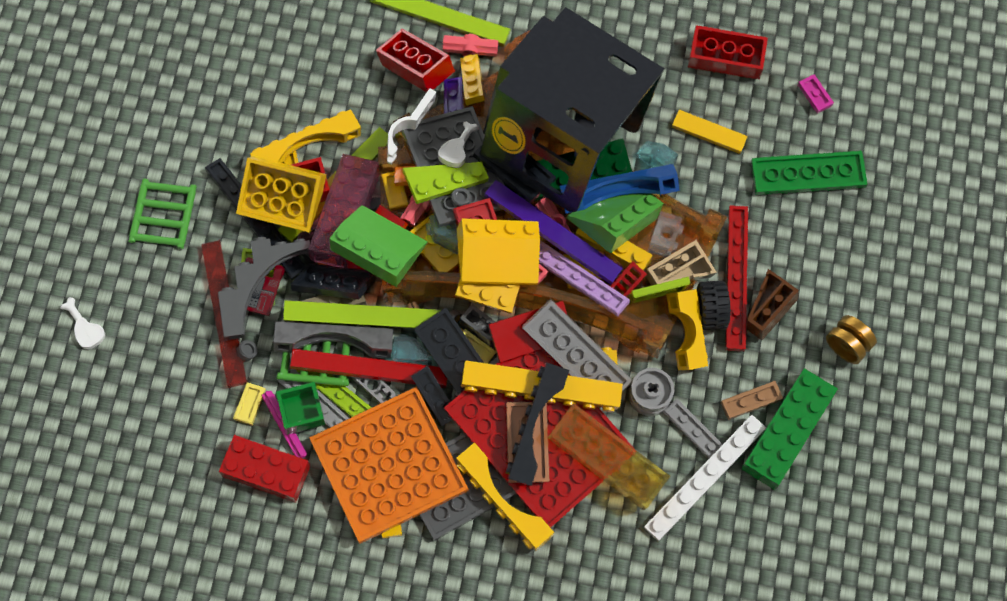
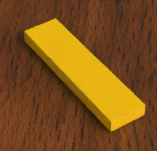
(709, 131)

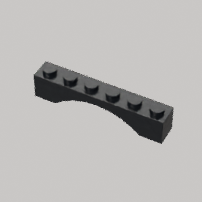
(524, 463)

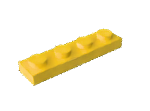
(472, 79)

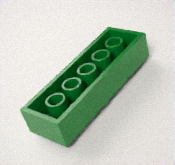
(789, 429)

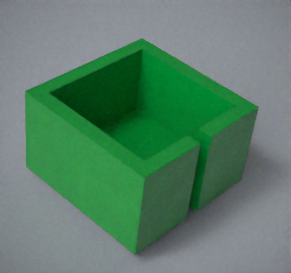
(300, 408)

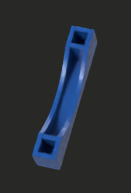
(653, 180)

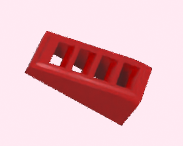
(627, 271)

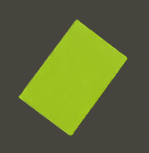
(658, 290)

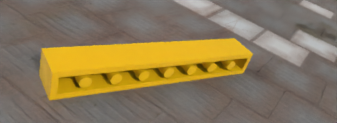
(520, 382)

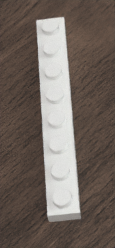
(705, 478)

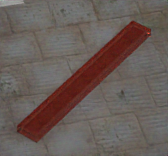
(218, 280)

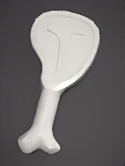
(452, 151)
(87, 334)

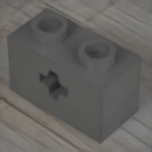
(477, 323)

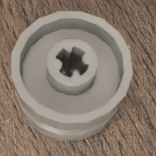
(652, 402)

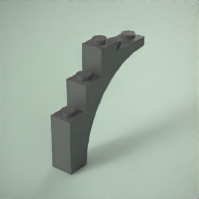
(248, 276)

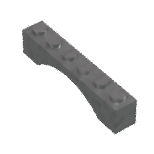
(373, 341)

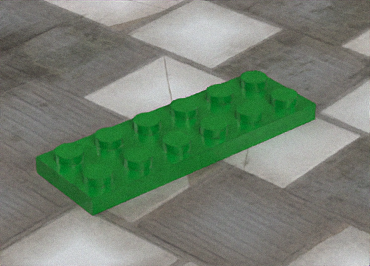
(809, 172)

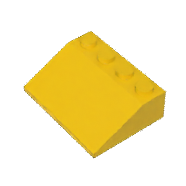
(280, 193)
(498, 251)

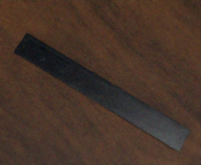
(231, 189)

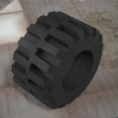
(714, 304)

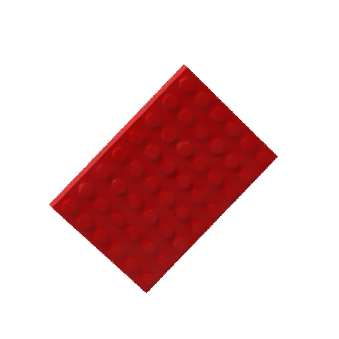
(485, 423)

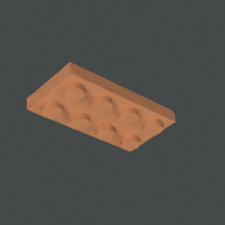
(515, 416)

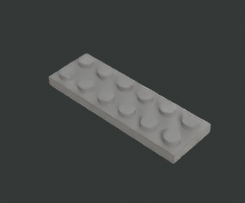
(572, 346)

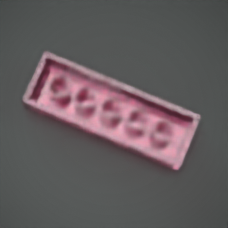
(350, 189)

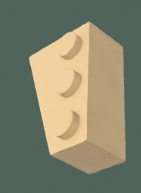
(685, 262)

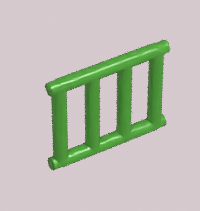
(183, 225)
(304, 377)

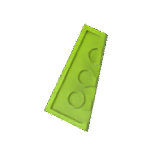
(439, 180)

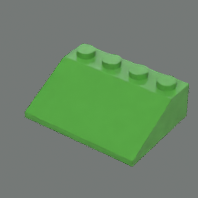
(617, 218)
(377, 245)

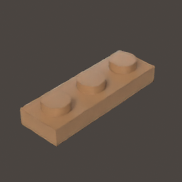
(751, 400)

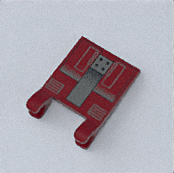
(265, 293)

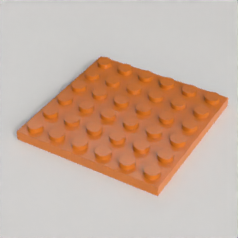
(388, 464)

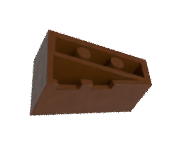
(771, 304)

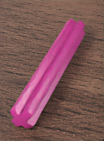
(292, 439)

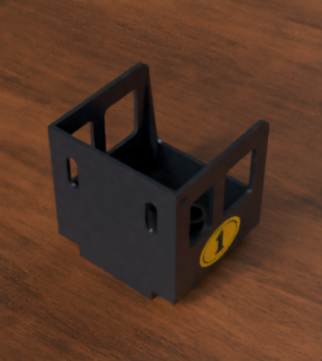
(559, 70)

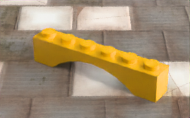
(338, 128)
(531, 528)

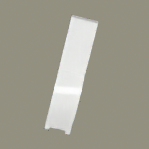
(409, 123)

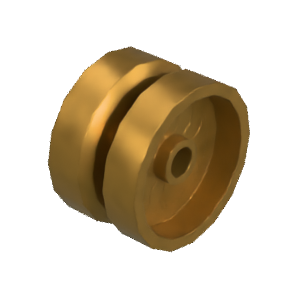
(851, 339)

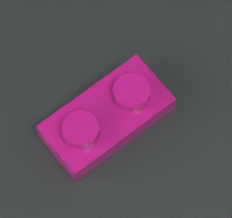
(815, 93)

